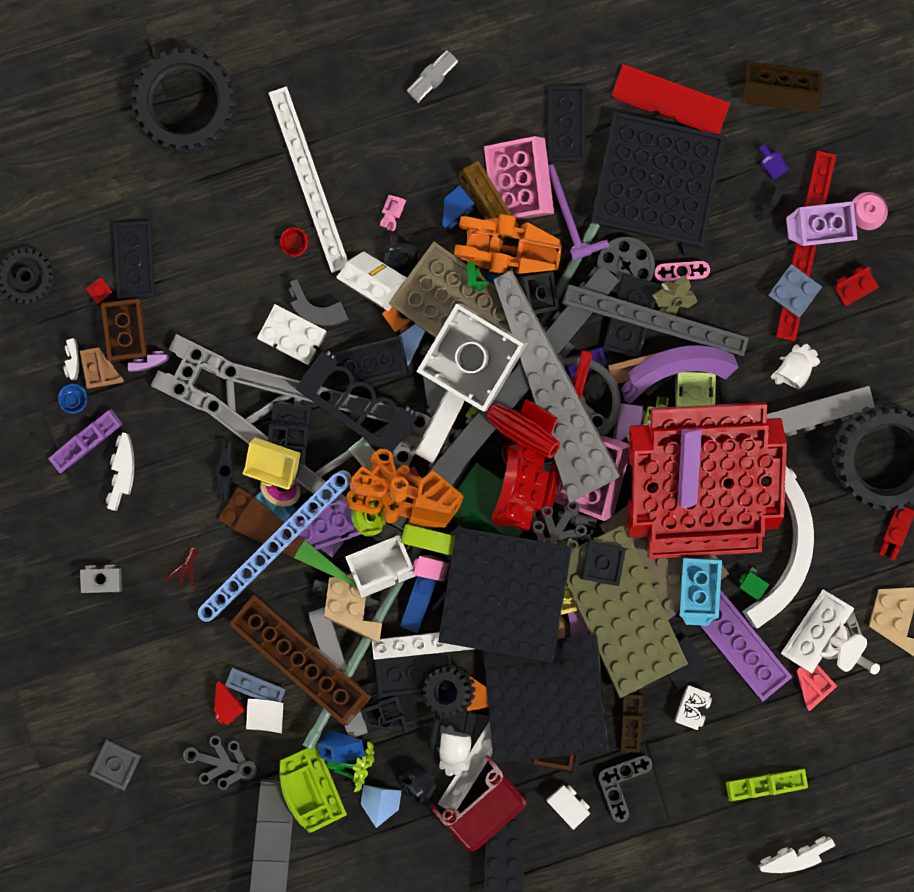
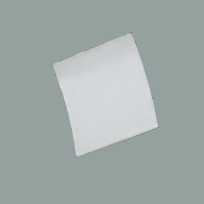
(264, 715)

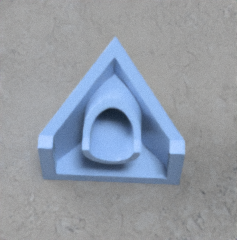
(380, 803)

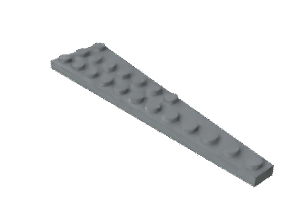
(582, 453)

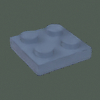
(794, 291)

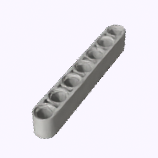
(330, 646)

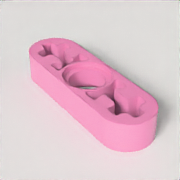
(696, 275)

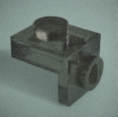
(594, 388)

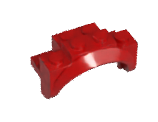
(522, 488)

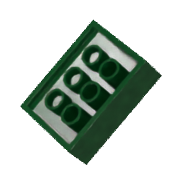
(481, 495)

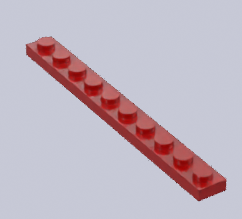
(804, 255)

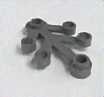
(557, 534)
(223, 763)

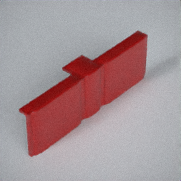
(670, 100)

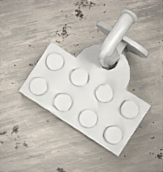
(822, 632)

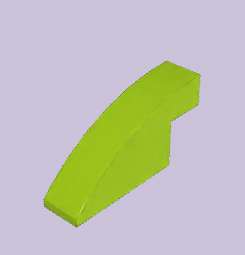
(428, 539)

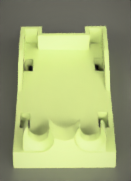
(695, 389)

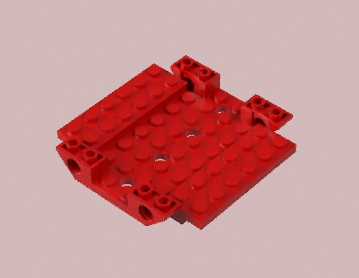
(727, 520)

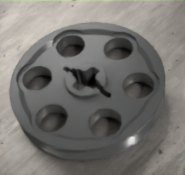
(629, 256)

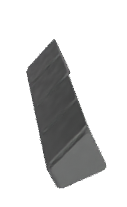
(271, 840)

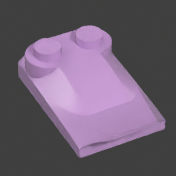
(822, 224)

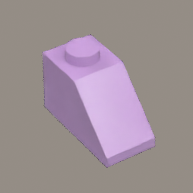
(628, 416)

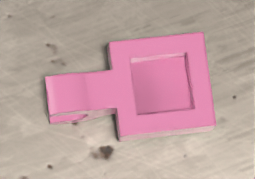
(392, 209)

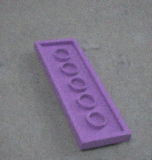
(746, 650)

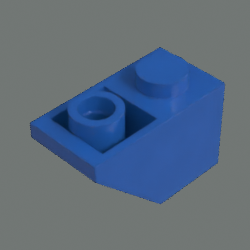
(455, 206)
(340, 747)

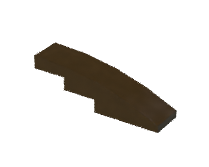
(631, 721)

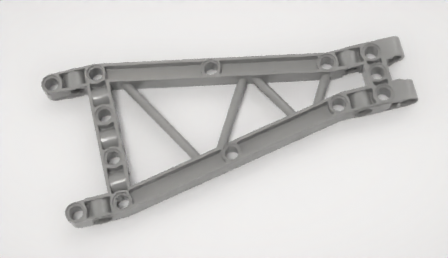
(286, 387)

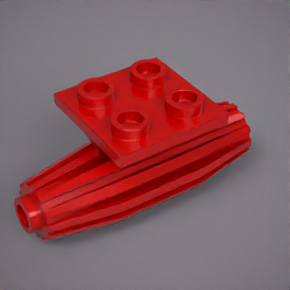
(529, 428)

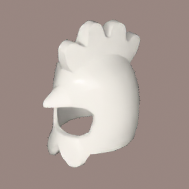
(796, 366)
(454, 751)

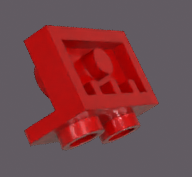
(856, 286)

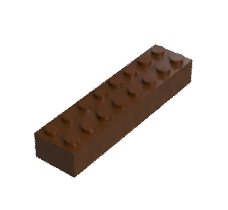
(300, 660)

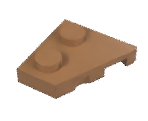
(98, 369)

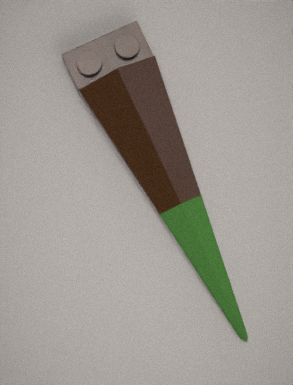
(255, 520)

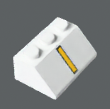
(371, 279)

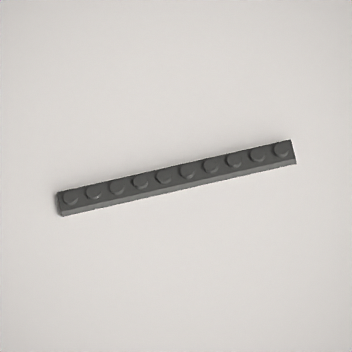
(655, 320)

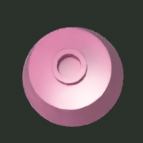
(870, 210)

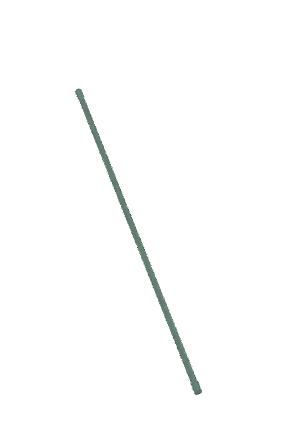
(315, 732)

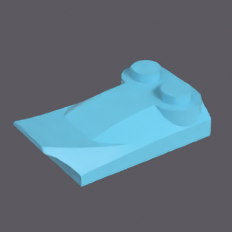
(700, 590)

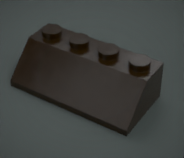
(782, 87)

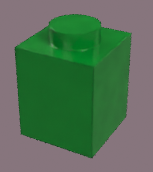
(752, 585)

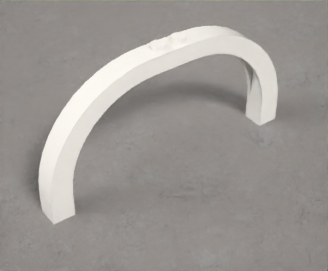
(799, 560)

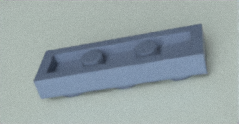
(254, 686)

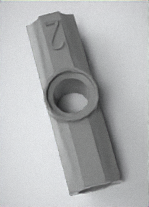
(432, 76)

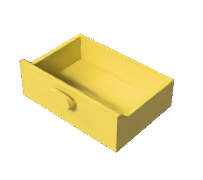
(271, 464)

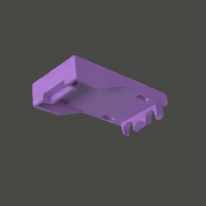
(330, 526)

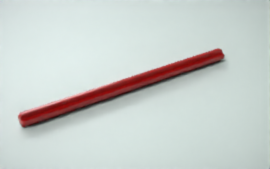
(554, 475)

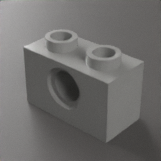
(90, 585)

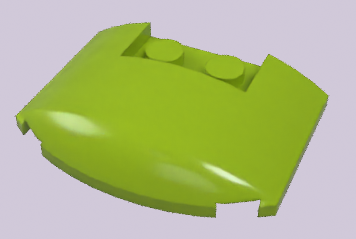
(310, 790)

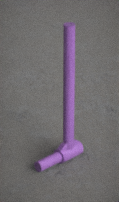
(579, 249)

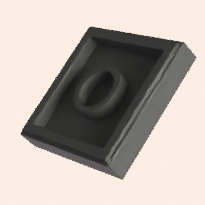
(115, 765)

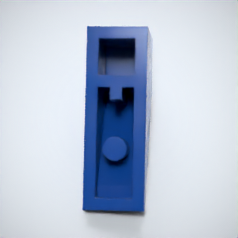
(418, 603)

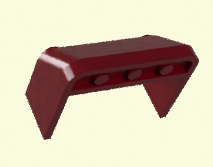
(486, 813)

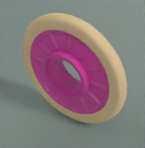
(280, 498)

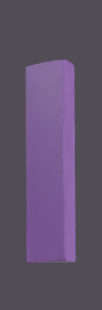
(689, 467)

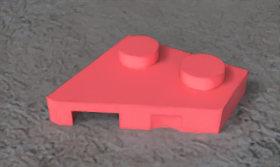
(814, 685)

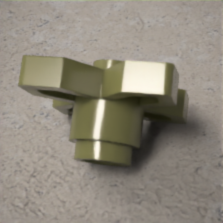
(674, 295)

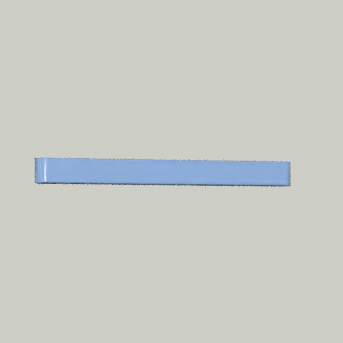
(266, 550)

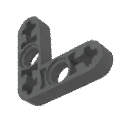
(614, 784)

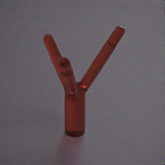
(185, 566)

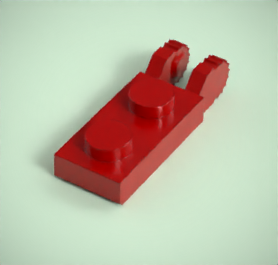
(897, 530)

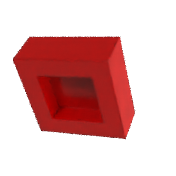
(99, 290)

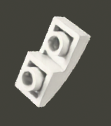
(72, 365)

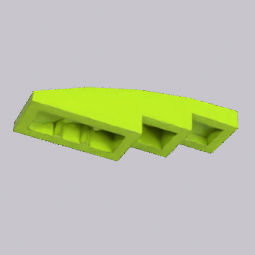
(767, 785)

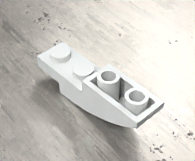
(124, 463)
(789, 861)

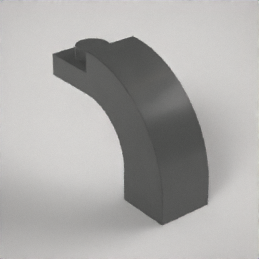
(323, 317)

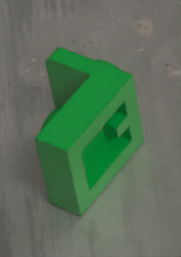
(472, 275)

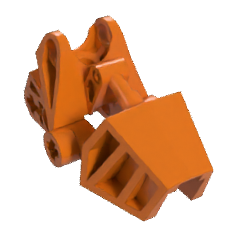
(535, 251)
(433, 501)

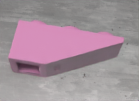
(432, 567)

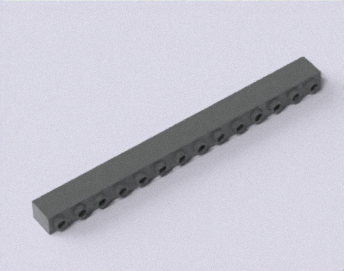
(516, 385)

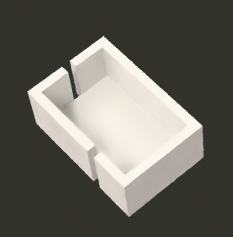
(292, 335)
(380, 566)

